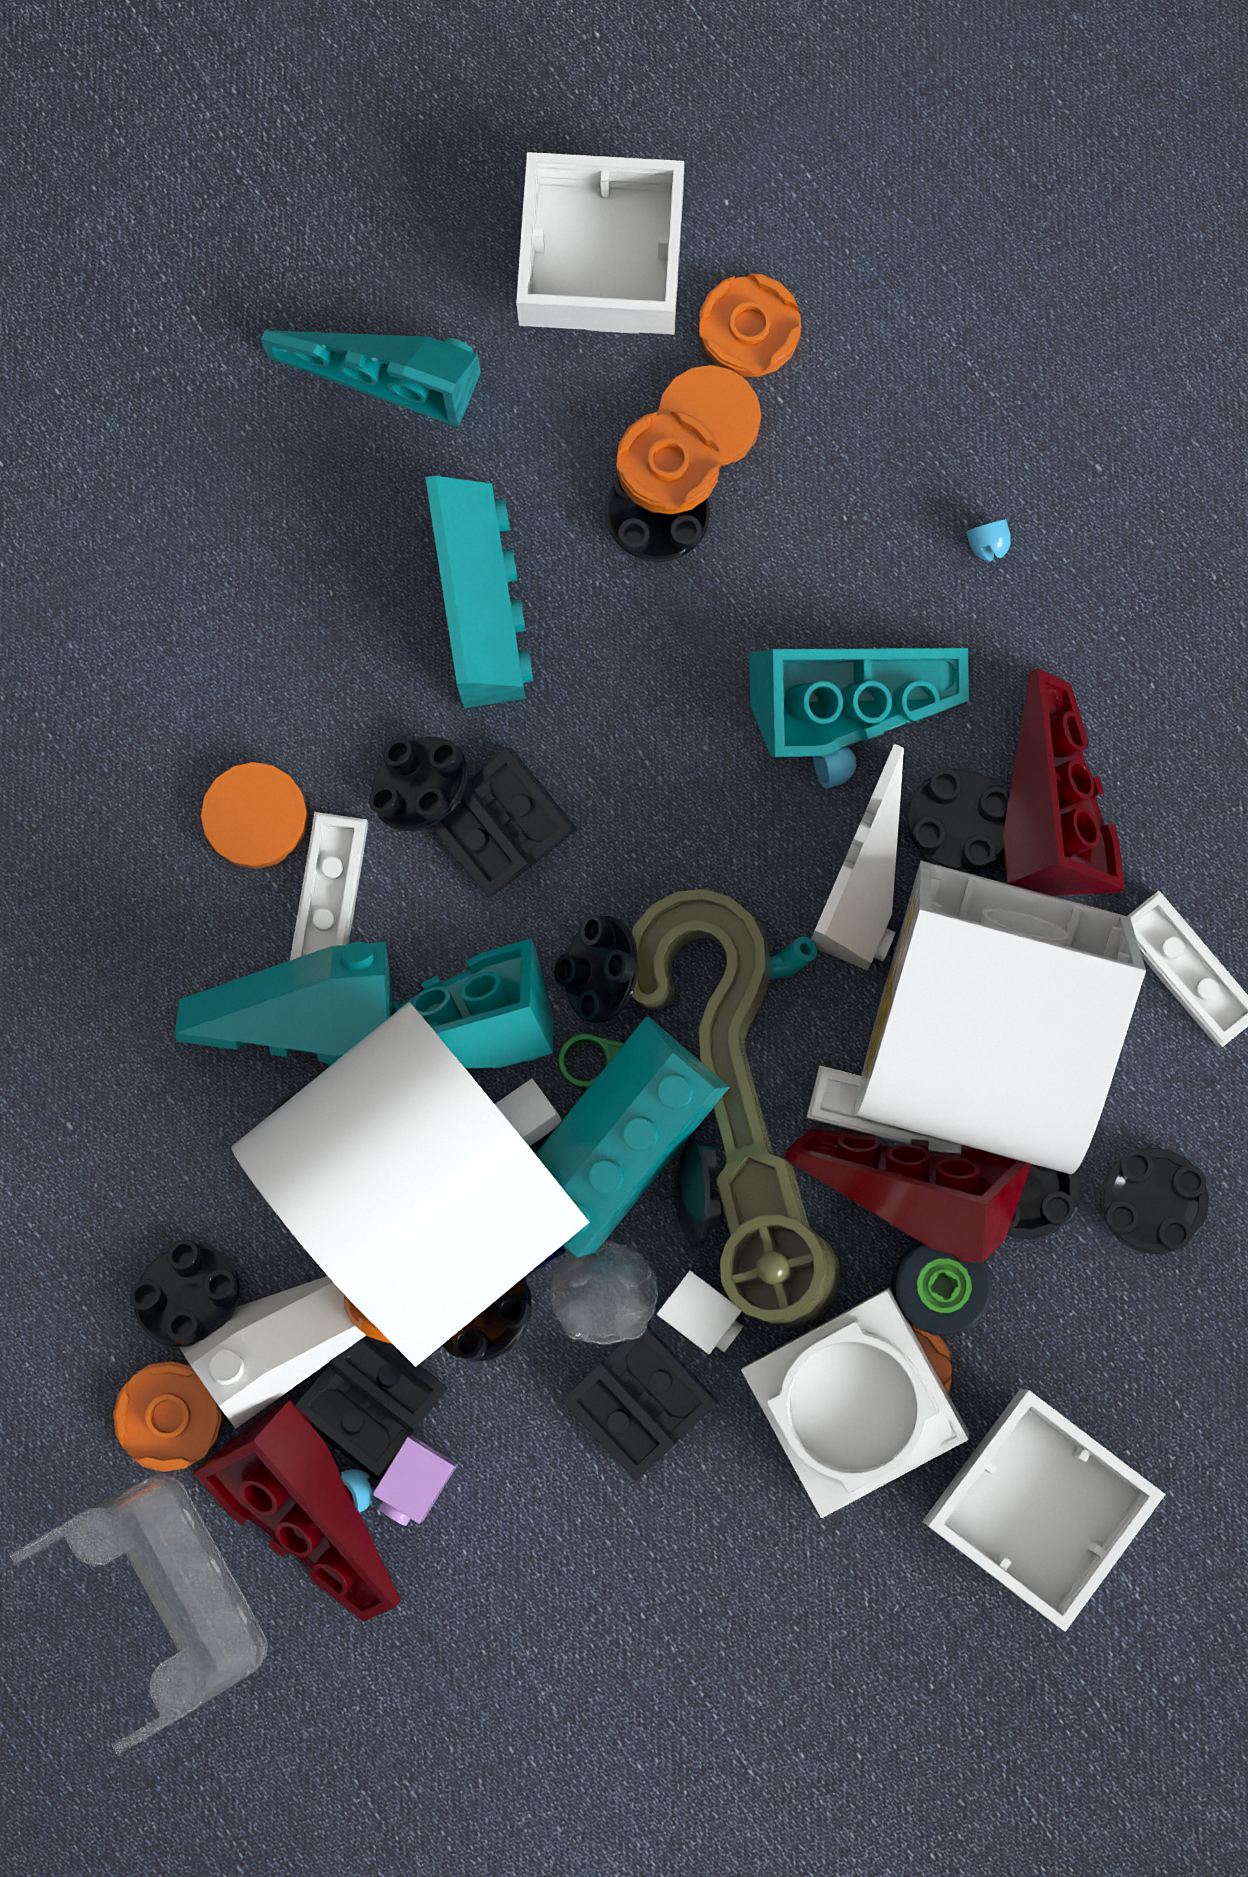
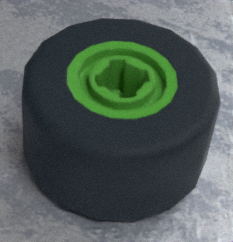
(923, 1290)

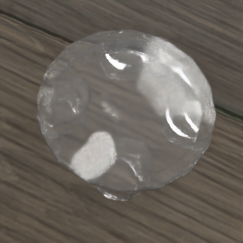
(604, 1295)

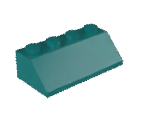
(477, 591)
(628, 1129)

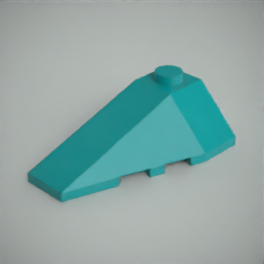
(403, 370)
(836, 697)
(305, 1005)
(491, 1011)

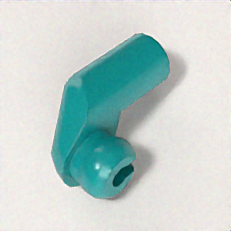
(793, 958)

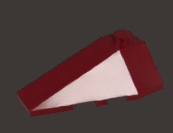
(1052, 816)
(937, 1197)
(292, 1490)

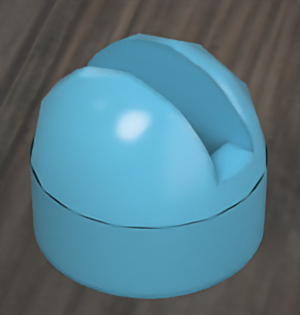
(990, 540)
(835, 768)
(360, 1488)

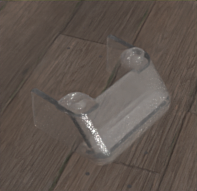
(186, 1584)

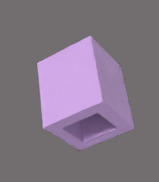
(413, 1481)

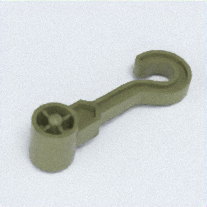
(772, 1259)

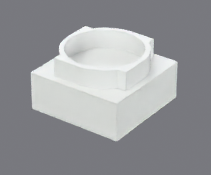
(600, 243)
(855, 1402)
(1043, 1508)

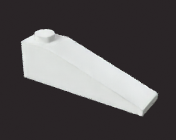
(862, 896)
(272, 1347)

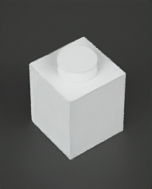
(701, 1314)

